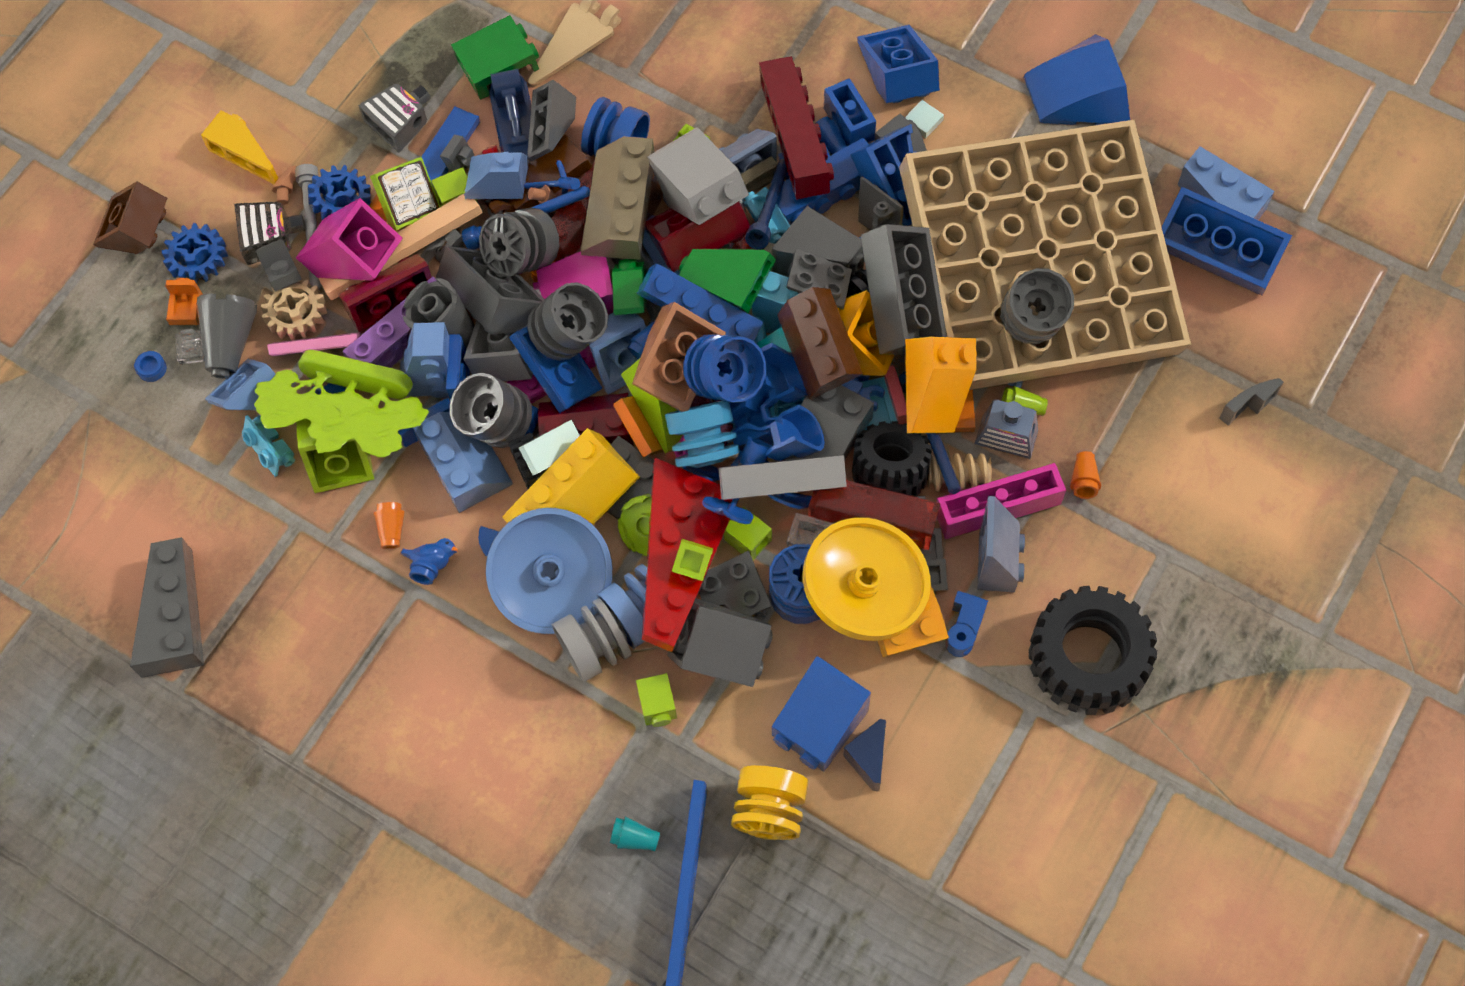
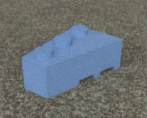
(1225, 184)
(427, 359)

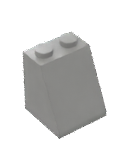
(697, 177)

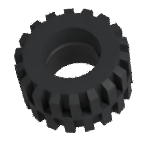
(892, 458)

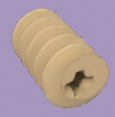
(966, 472)

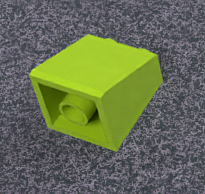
(332, 468)

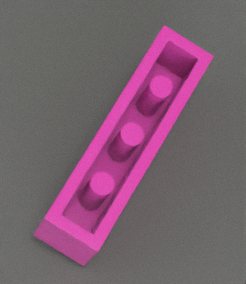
(1018, 493)

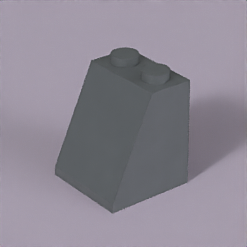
(821, 237)
(722, 643)

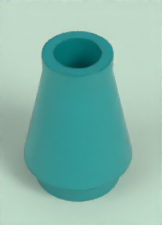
(633, 835)

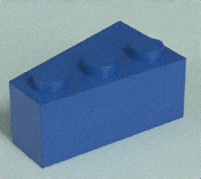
(881, 162)

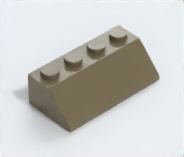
(619, 199)

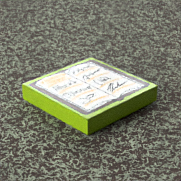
(405, 193)

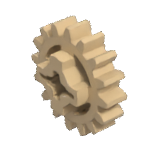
(294, 310)

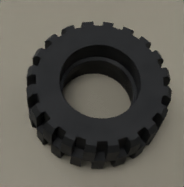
(1099, 611)

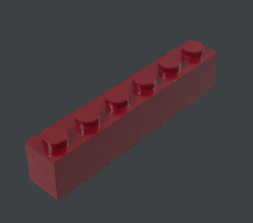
(794, 127)

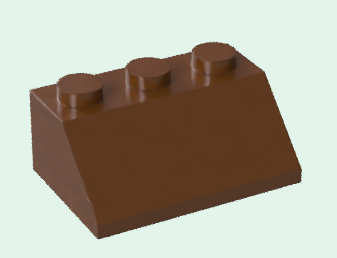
(818, 341)

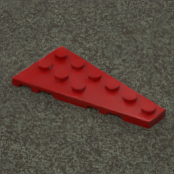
(676, 516)

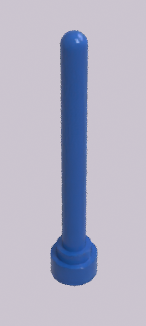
(471, 234)

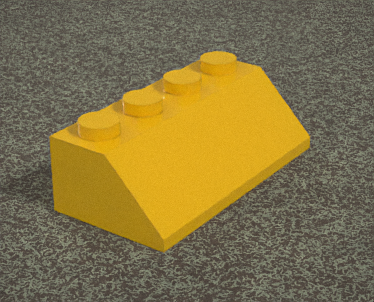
(582, 480)

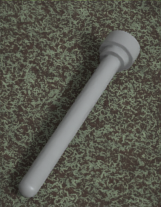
(304, 177)

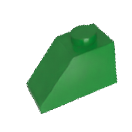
(627, 279)

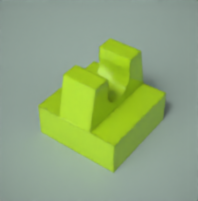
(692, 559)

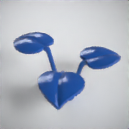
(753, 453)

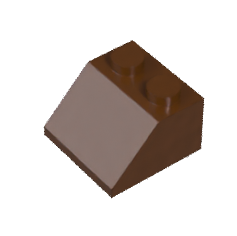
(131, 219)

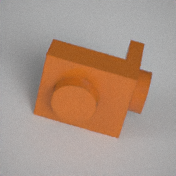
(182, 301)

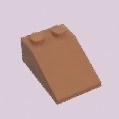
(664, 352)

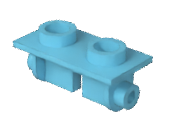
(777, 224)
(260, 439)

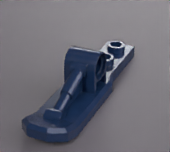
(511, 110)

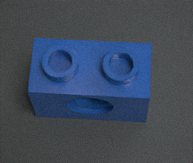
(850, 112)

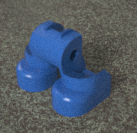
(794, 430)

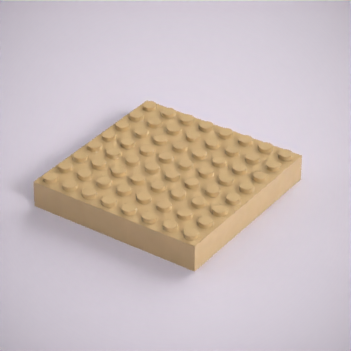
(1057, 204)

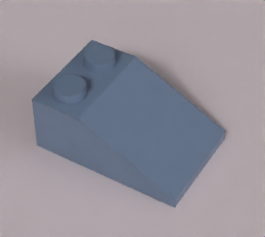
(999, 549)

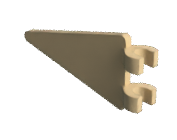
(575, 36)

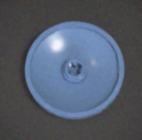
(547, 568)

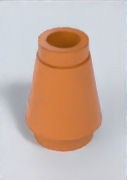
(1085, 476)
(389, 524)

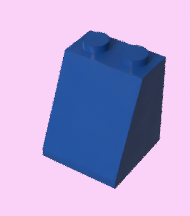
(821, 715)

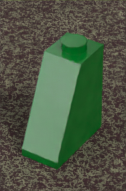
(729, 273)

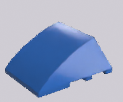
(1080, 86)

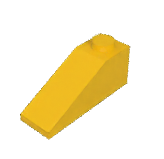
(233, 141)

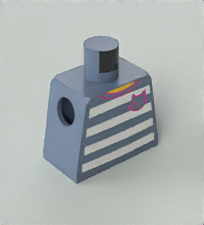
(1008, 428)

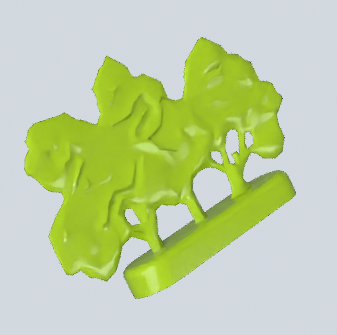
(342, 415)

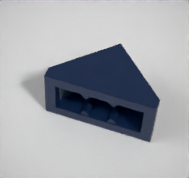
(866, 754)

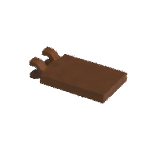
(546, 169)

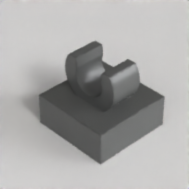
(457, 154)

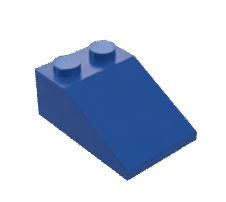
(900, 64)

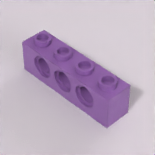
(384, 341)

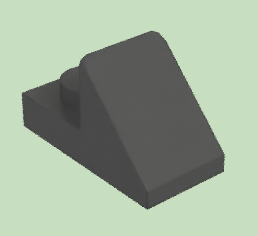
(278, 265)

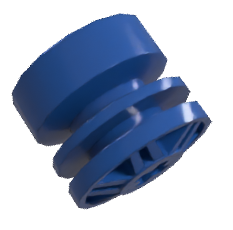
(609, 122)
(724, 368)
(785, 590)

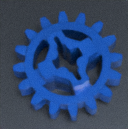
(337, 190)
(194, 253)

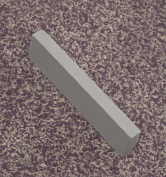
(782, 477)

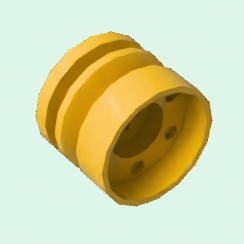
(769, 802)

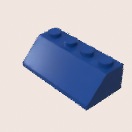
(1223, 241)

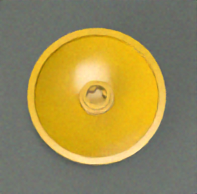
(866, 579)

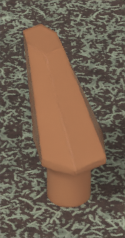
(284, 185)
(542, 195)

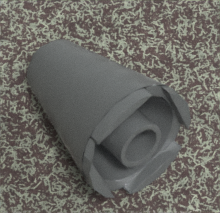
(438, 303)
(224, 331)

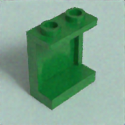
(492, 51)

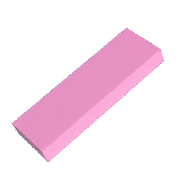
(316, 343)

